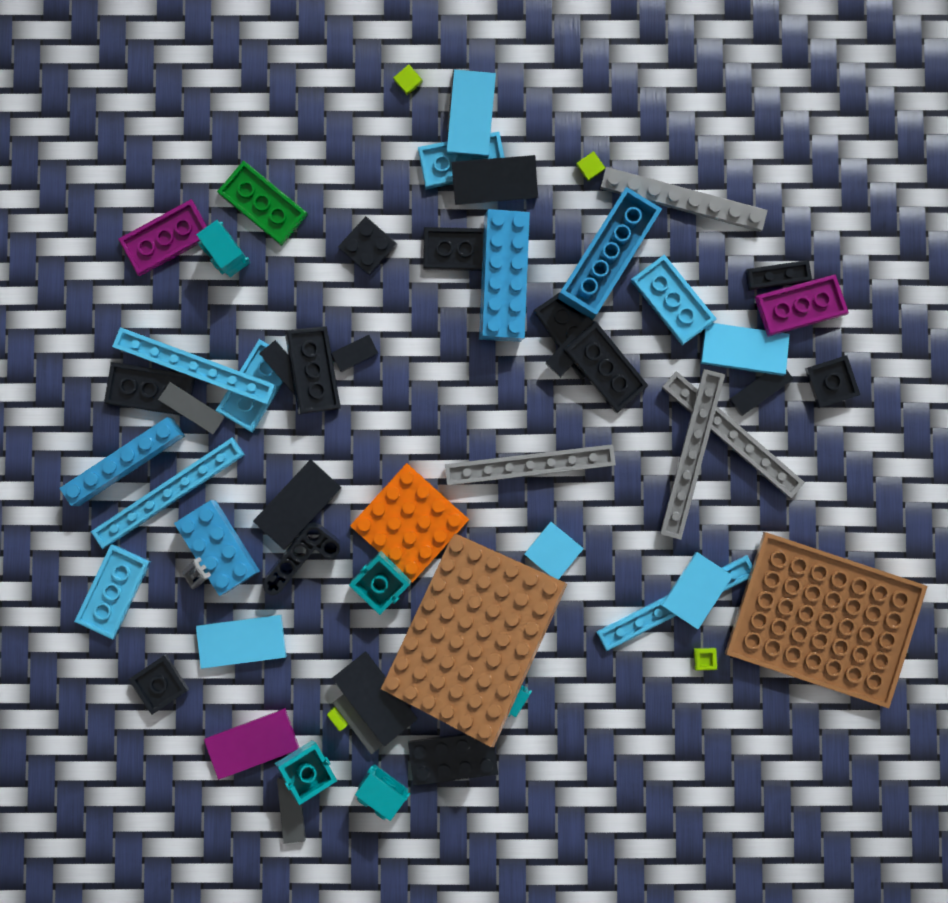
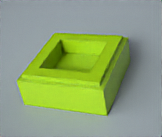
(408, 79)
(590, 166)
(705, 659)
(337, 719)

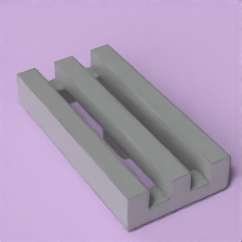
(199, 571)

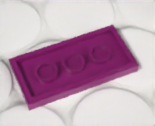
(163, 237)
(801, 305)
(251, 743)

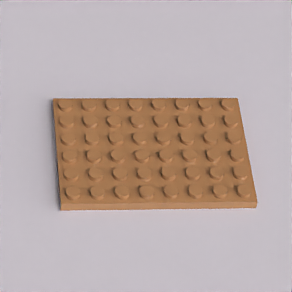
(826, 620)
(474, 638)

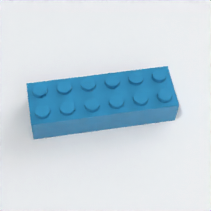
(609, 253)
(504, 275)

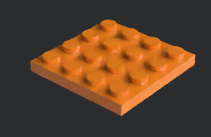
(409, 522)

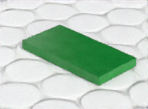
(262, 203)

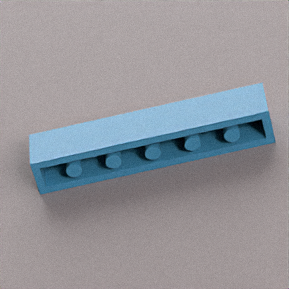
(122, 462)

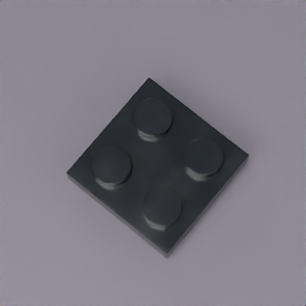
(367, 245)
(832, 381)
(158, 684)

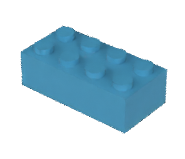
(218, 546)

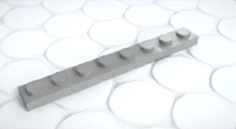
(686, 199)
(738, 439)
(692, 454)
(530, 464)

